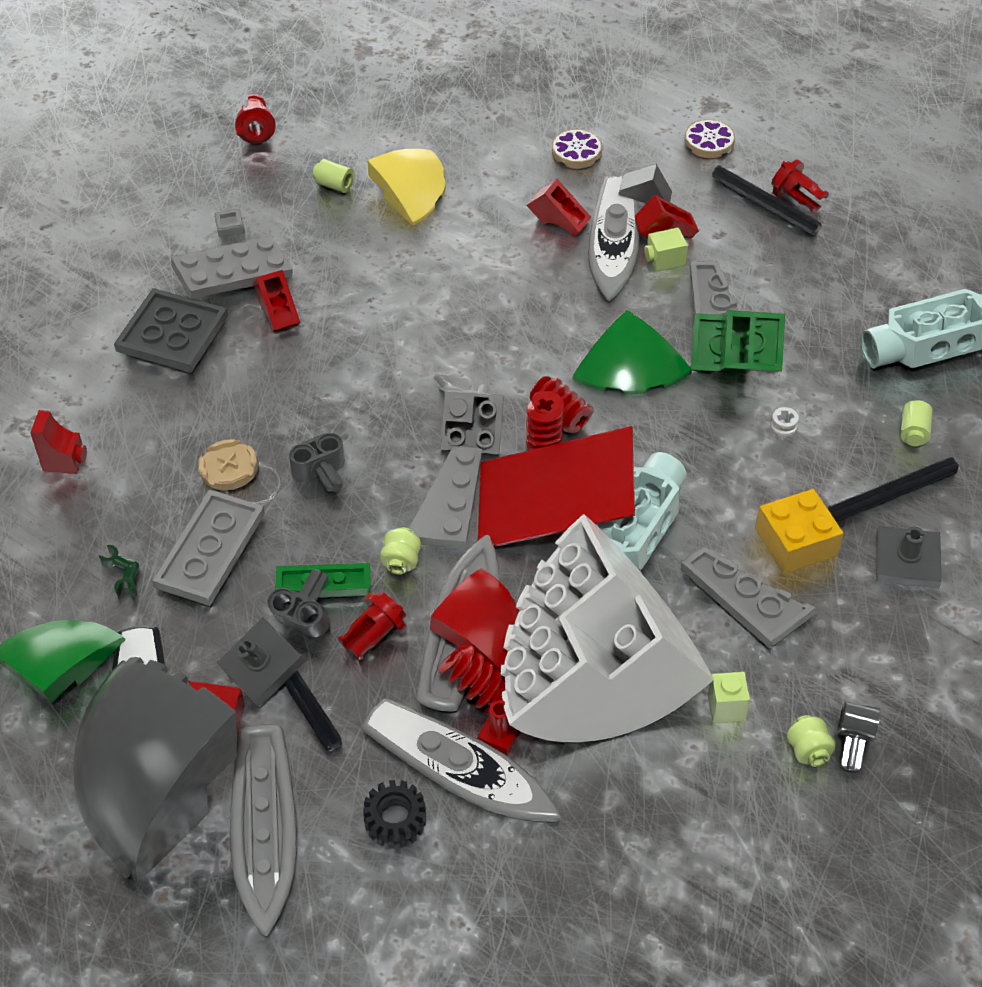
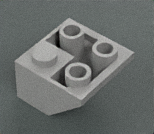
(472, 420)

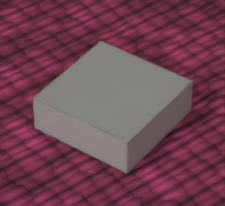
(229, 223)

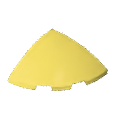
(409, 181)

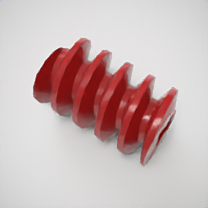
(575, 409)
(544, 420)
(474, 674)

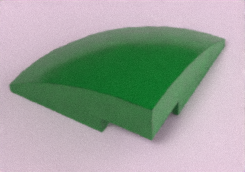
(631, 359)
(58, 654)

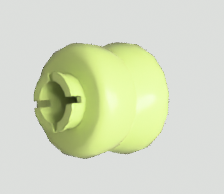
(400, 550)
(811, 740)

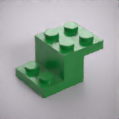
(737, 342)

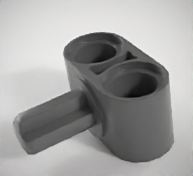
(318, 459)
(302, 606)
(857, 724)

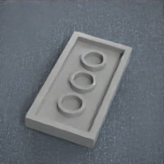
(229, 266)
(208, 547)

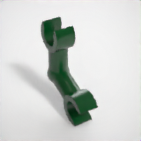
(130, 569)

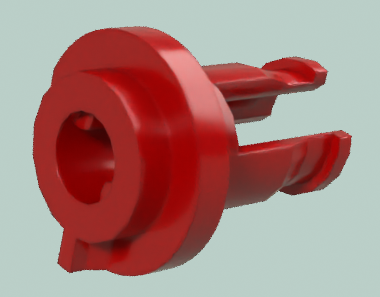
(256, 122)
(790, 180)
(373, 624)

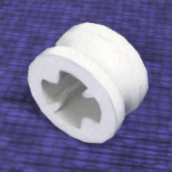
(782, 414)

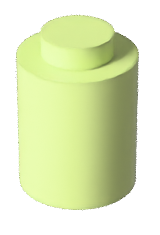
(333, 176)
(916, 423)

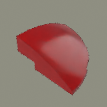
(477, 615)

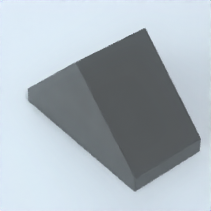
(644, 184)

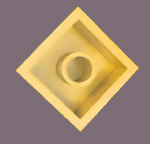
(798, 531)

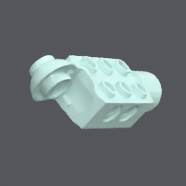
(926, 331)
(656, 507)

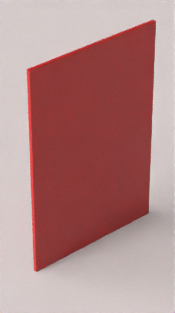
(555, 485)

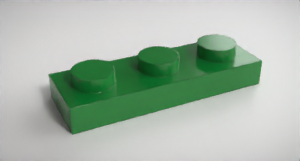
(342, 578)

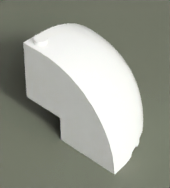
(595, 646)

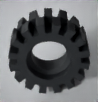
(388, 797)

